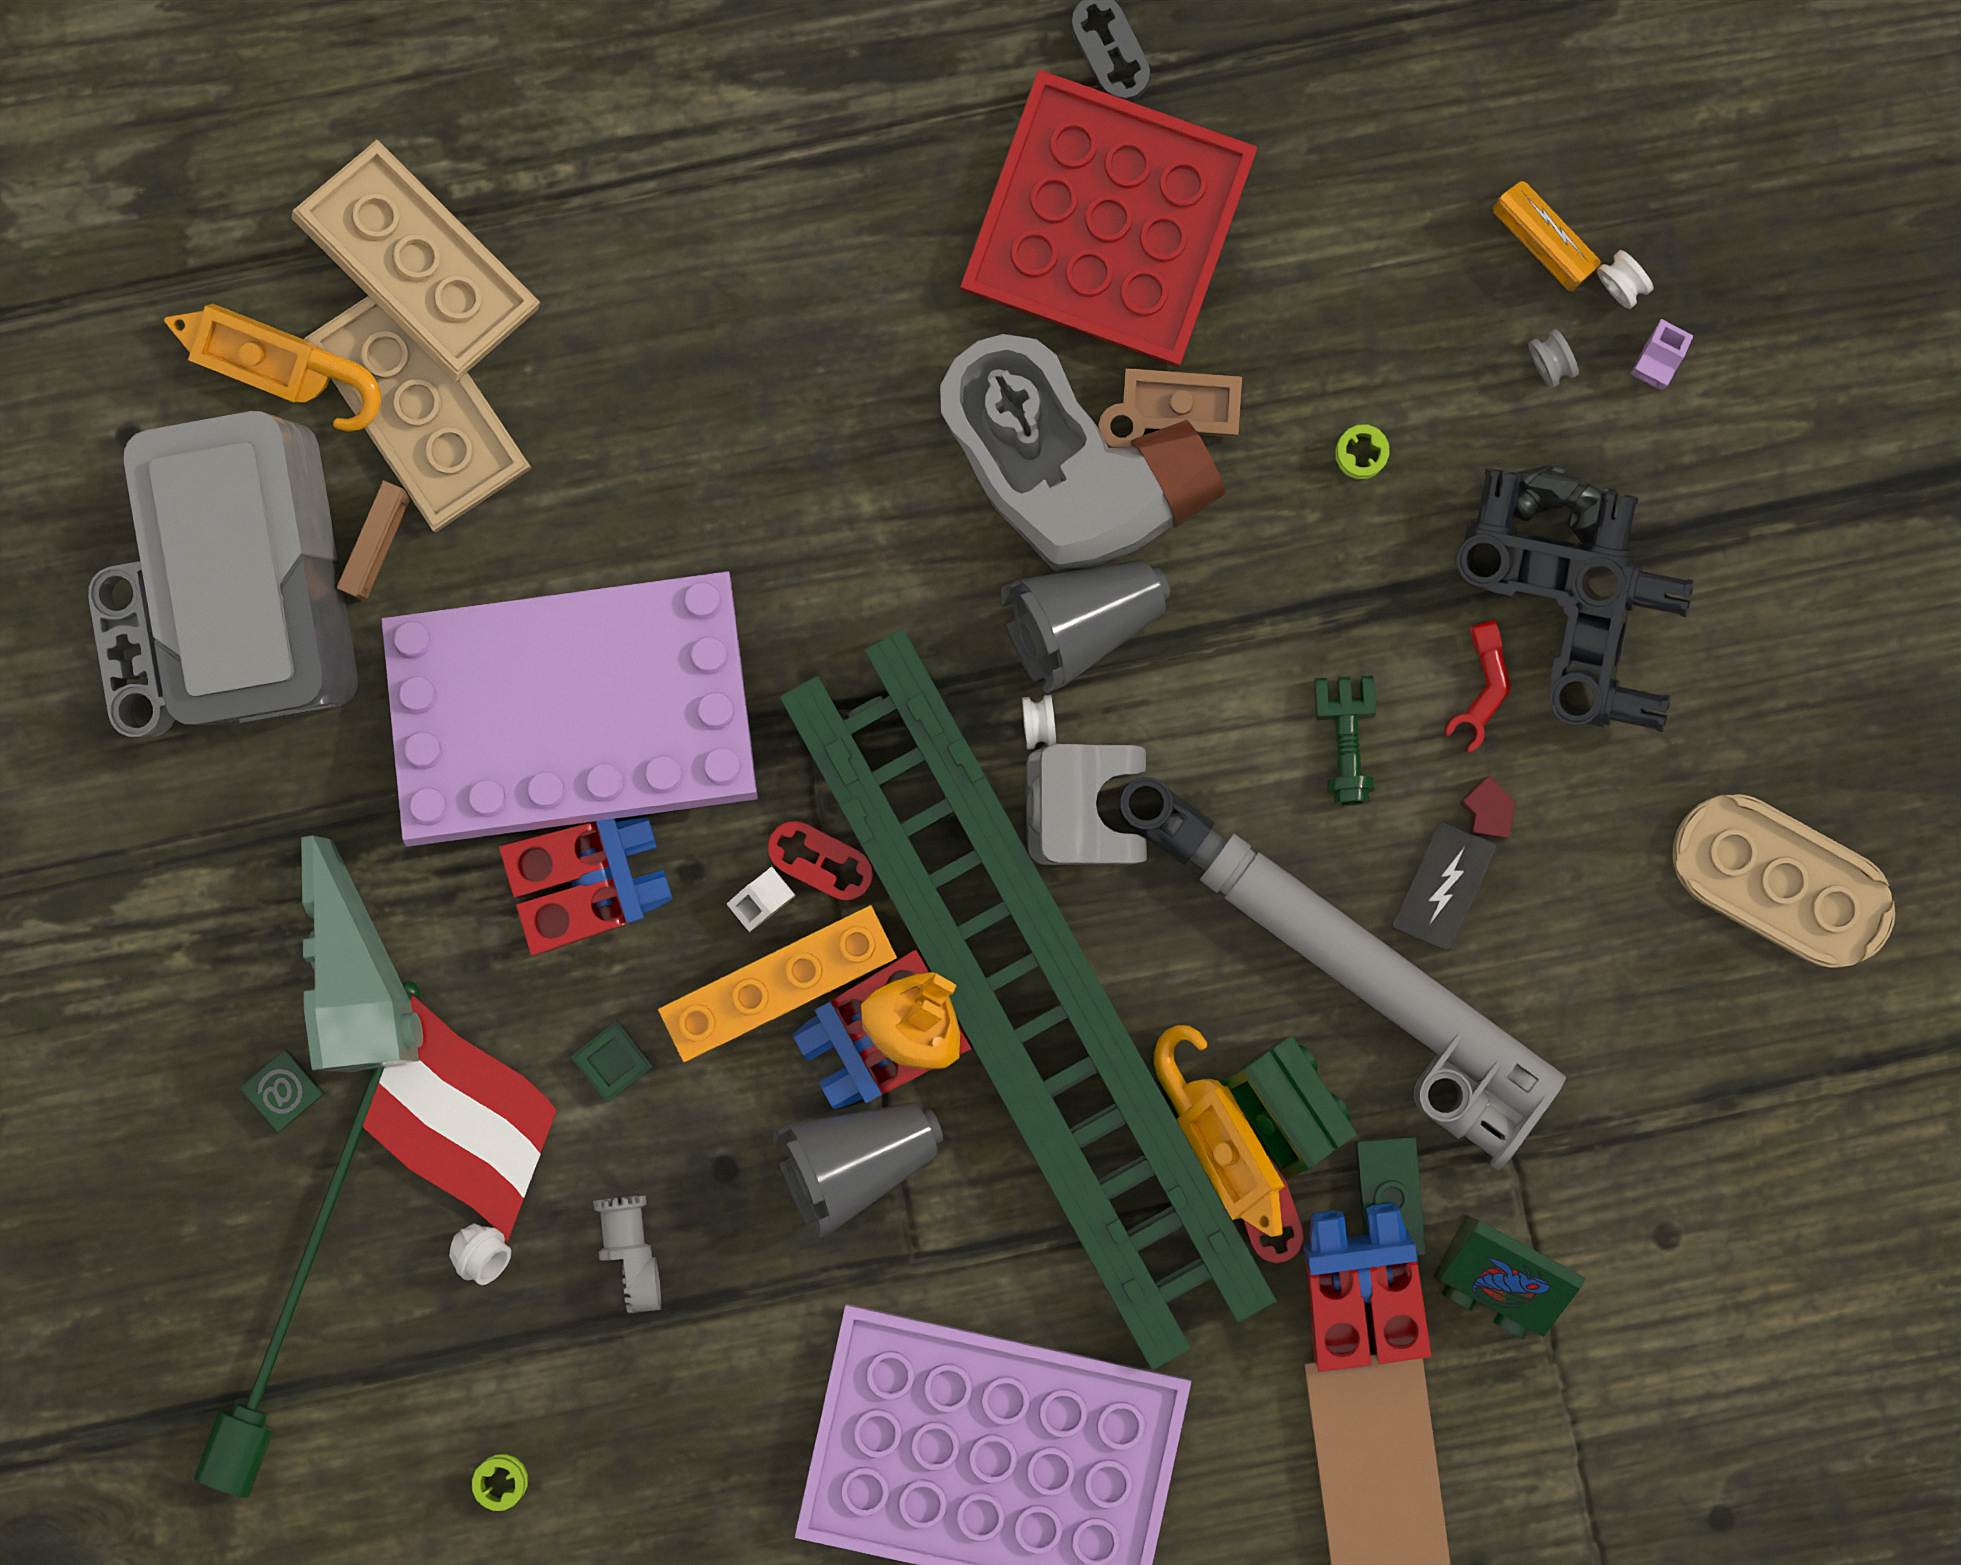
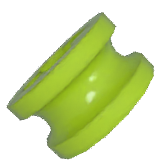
(1347, 461)
(510, 1496)

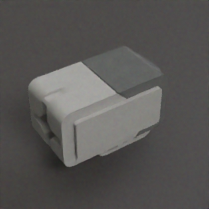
(229, 580)

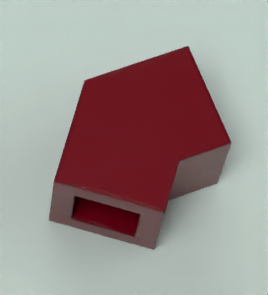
(1490, 809)

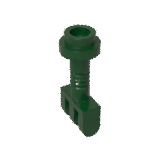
(1350, 786)

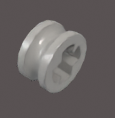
(1553, 358)

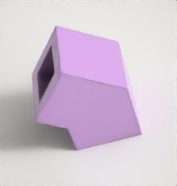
(1662, 355)

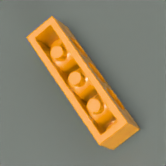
(777, 983)

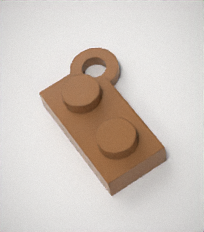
(1166, 398)

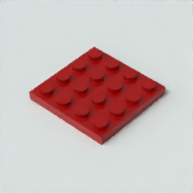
(1108, 218)

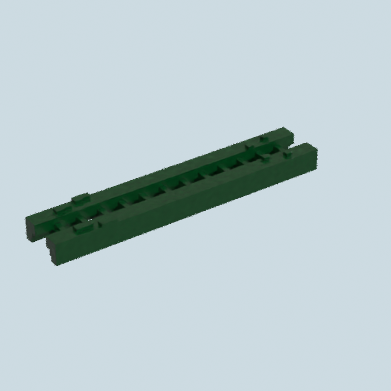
(1072, 980)

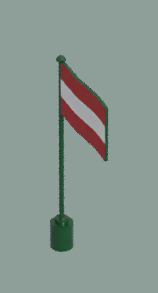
(450, 1120)

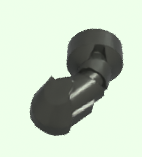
(1554, 487)

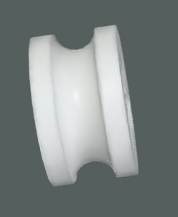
(1625, 279)
(1039, 721)

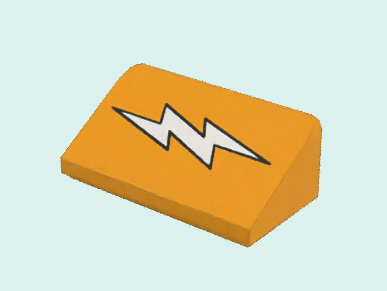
(1546, 235)

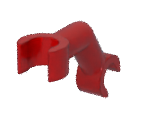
(1489, 649)

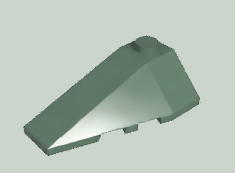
(359, 1006)

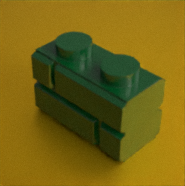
(1290, 1107)

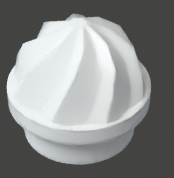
(479, 1253)

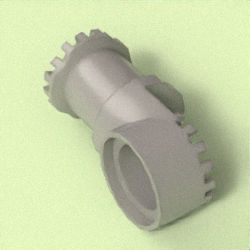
(625, 1240)

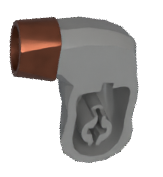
(1052, 466)

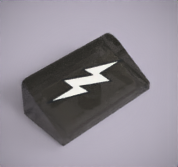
(1444, 886)

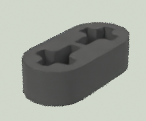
(1122, 42)

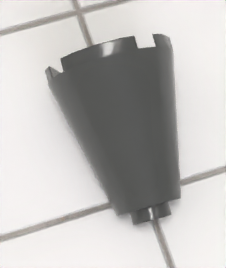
(1080, 616)
(853, 1159)

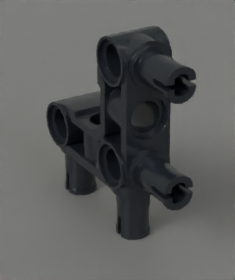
(1594, 621)

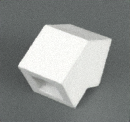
(761, 899)

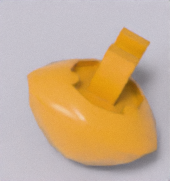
(914, 1021)

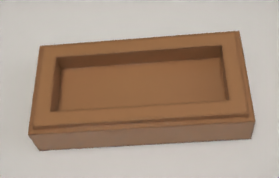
(374, 541)

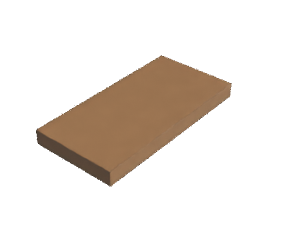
(1377, 1464)

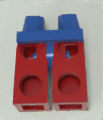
(600, 876)
(840, 1026)
(1358, 1271)

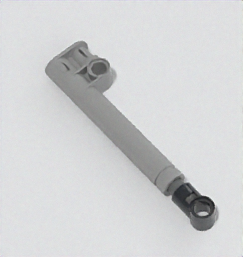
(1492, 1071)

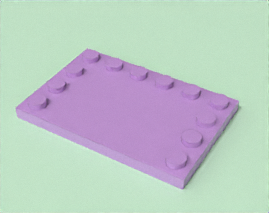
(568, 709)
(987, 1449)

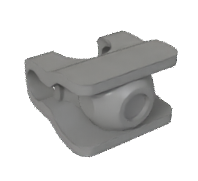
(1063, 808)

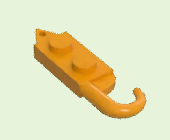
(272, 360)
(1221, 1137)

